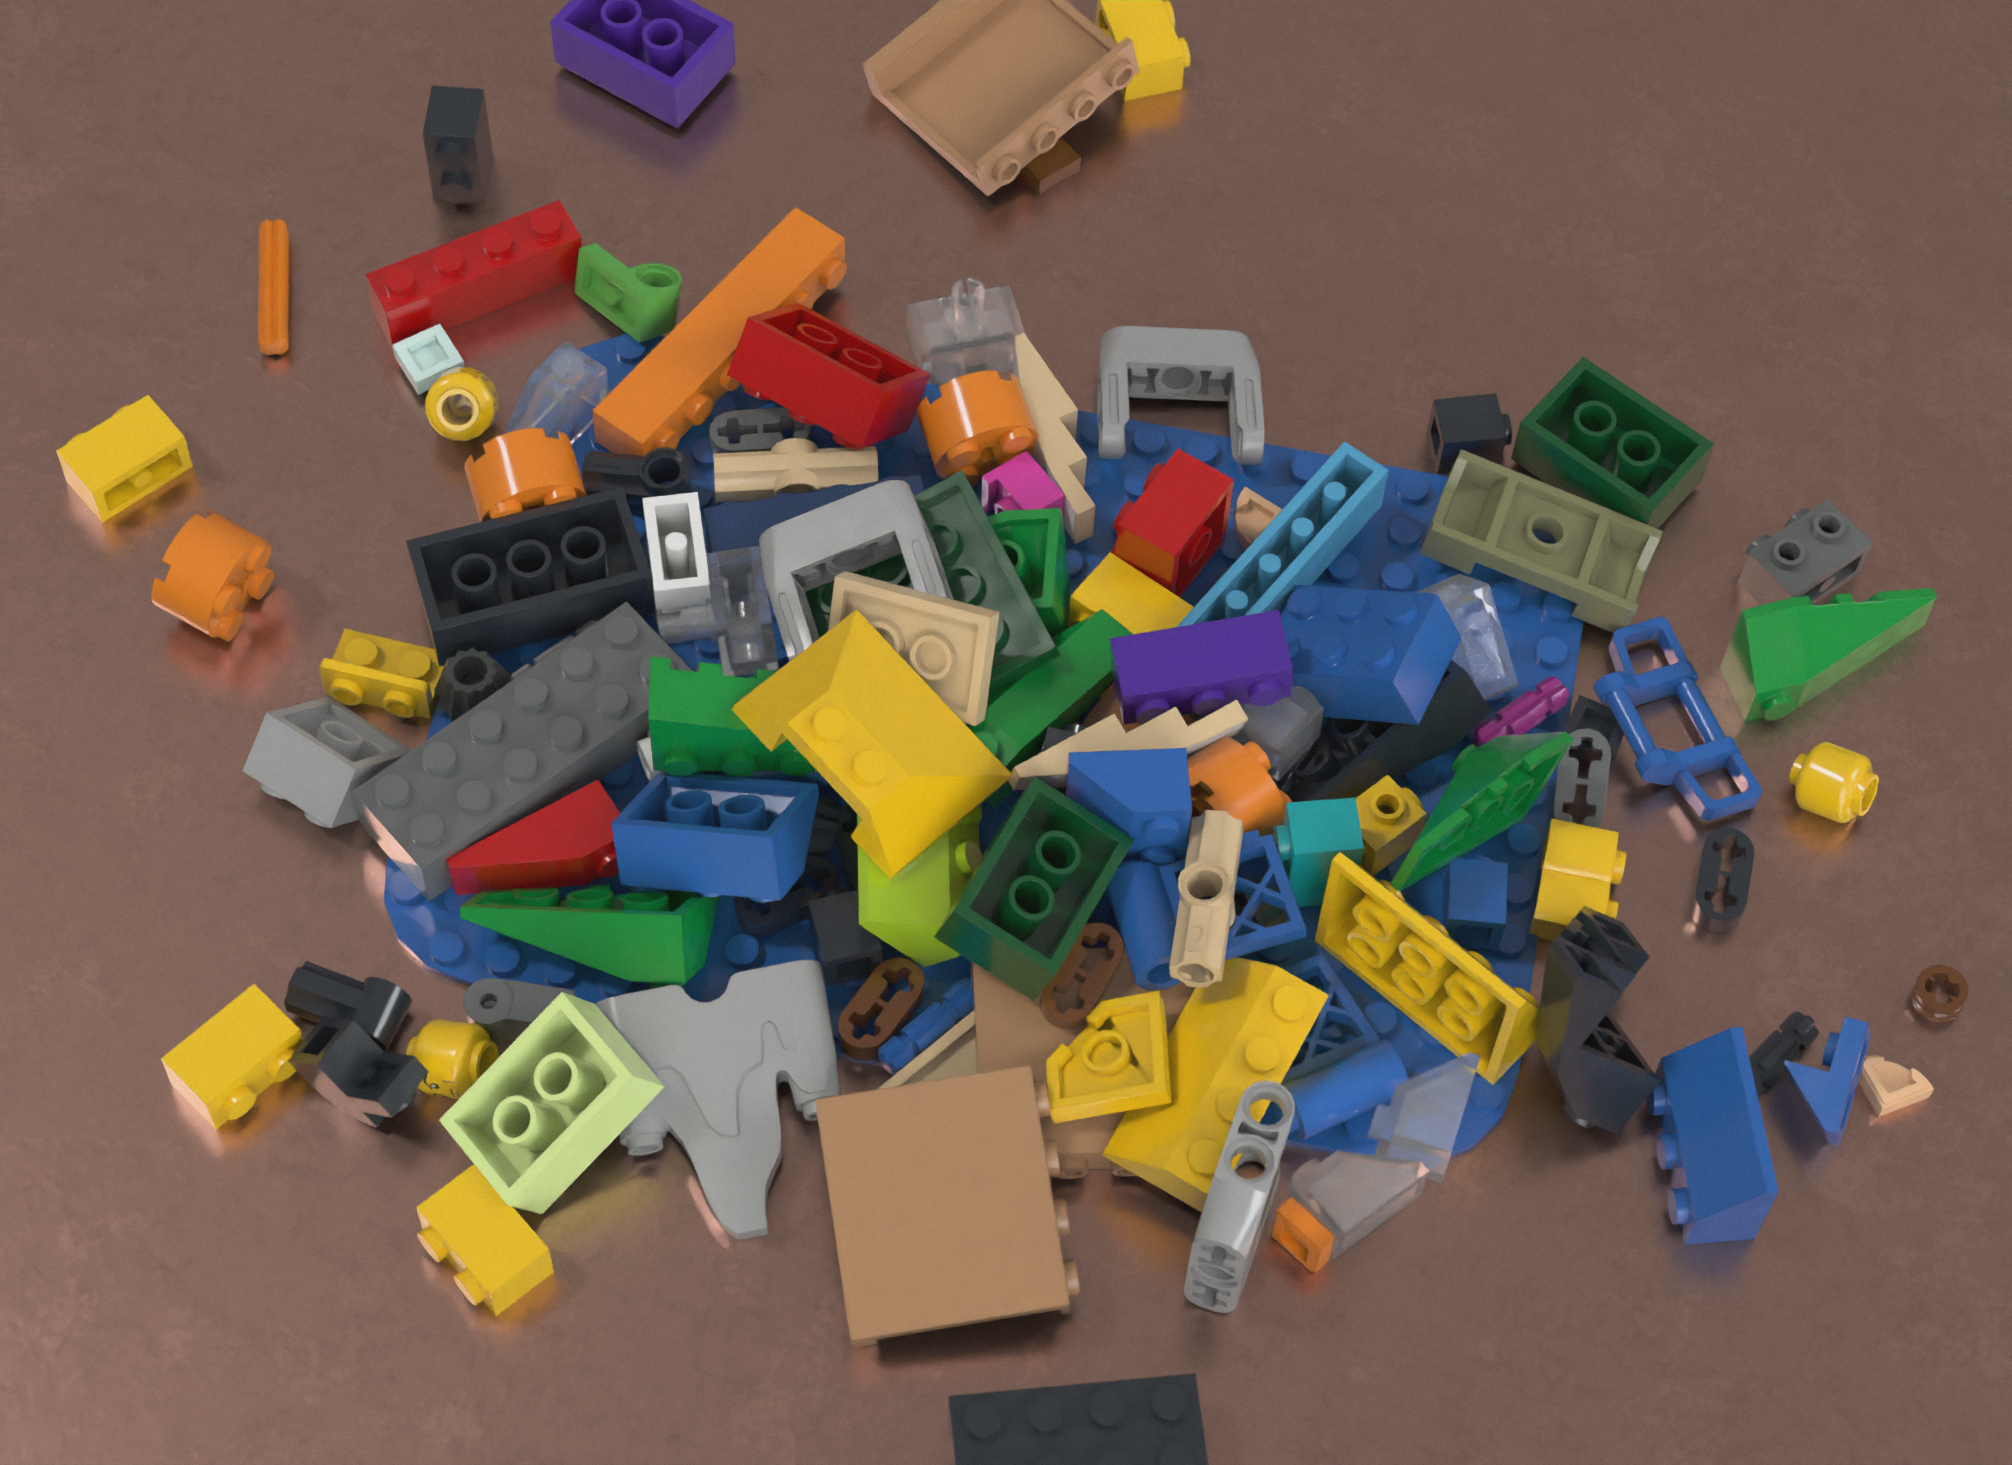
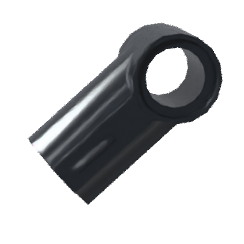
(637, 474)
(373, 1004)

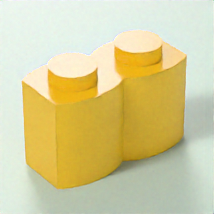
(1576, 873)

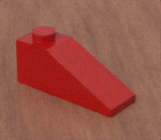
(550, 848)

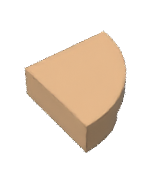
(1252, 516)
(1892, 1085)

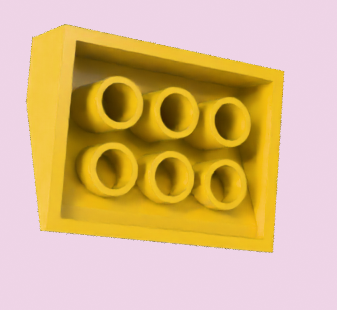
(1424, 970)

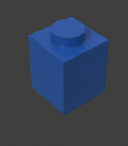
(1475, 901)

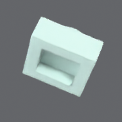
(426, 357)

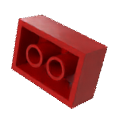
(827, 375)

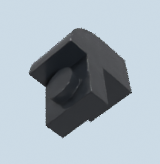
(356, 1072)

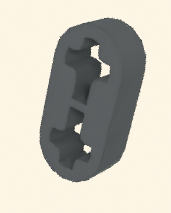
(756, 428)
(1596, 781)

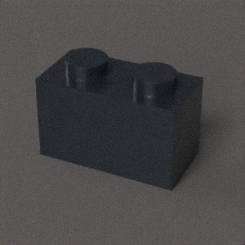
(458, 144)

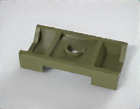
(1490, 518)

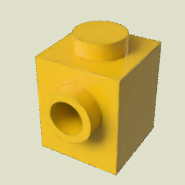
(1388, 823)

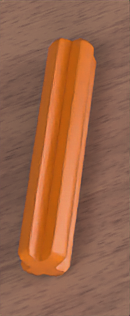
(273, 287)

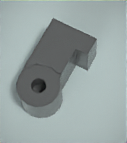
(507, 1006)

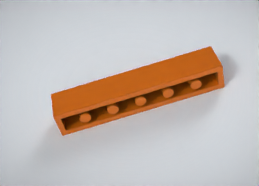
(690, 366)

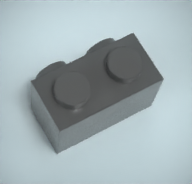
(1806, 558)

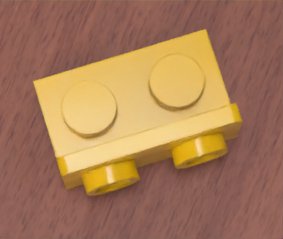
(382, 674)

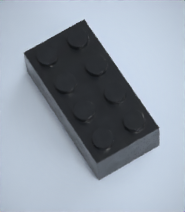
(530, 574)
(1081, 1424)

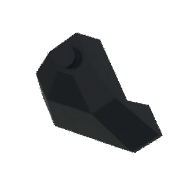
(1577, 1035)

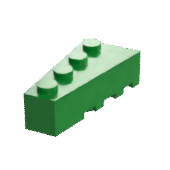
(697, 729)

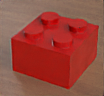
(1175, 522)

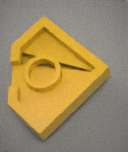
(1113, 1062)

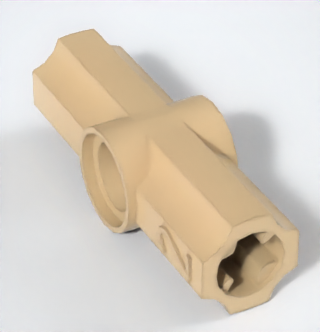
(791, 467)
(1205, 924)

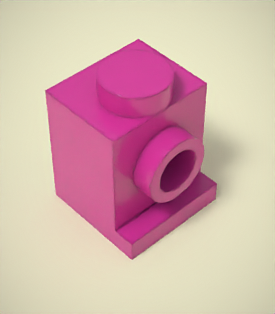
(1020, 486)

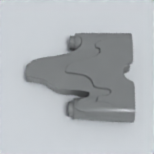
(724, 1077)

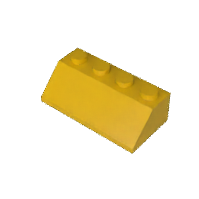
(1219, 1047)

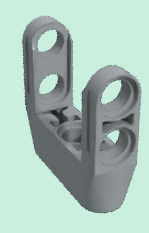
(1179, 366)
(845, 538)
(1236, 1205)

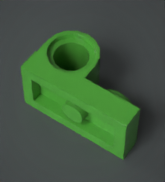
(635, 299)

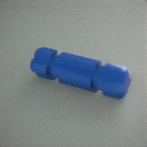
(926, 1029)

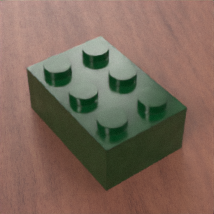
(1611, 446)
(1034, 889)

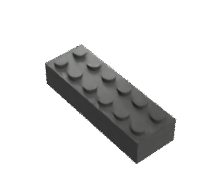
(517, 749)

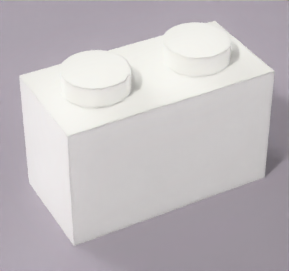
(676, 551)

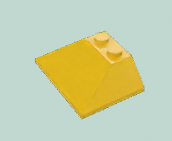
(876, 740)

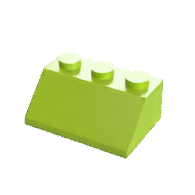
(918, 898)

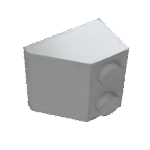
(318, 757)

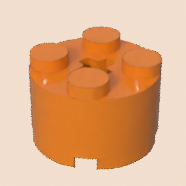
(977, 424)
(523, 473)
(213, 574)
(1236, 781)

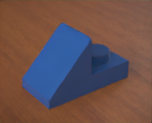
(1832, 1092)

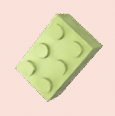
(551, 1103)

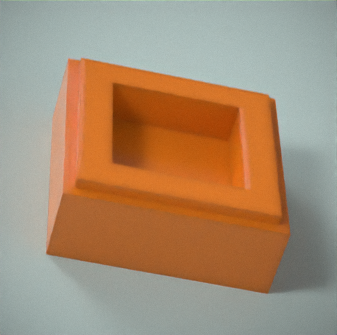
(1302, 1235)

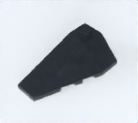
(1359, 753)

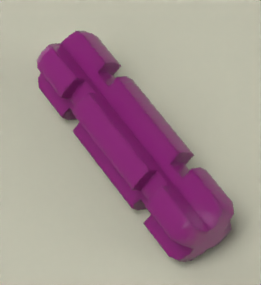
(1523, 712)

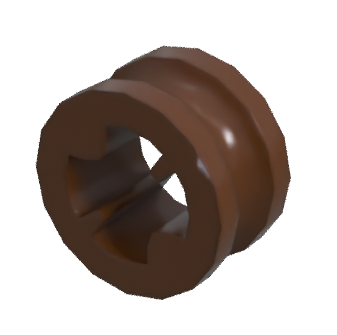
(1953, 984)

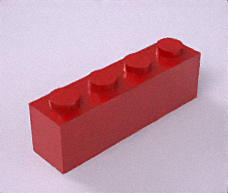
(476, 273)

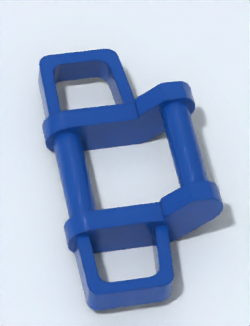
(1661, 766)

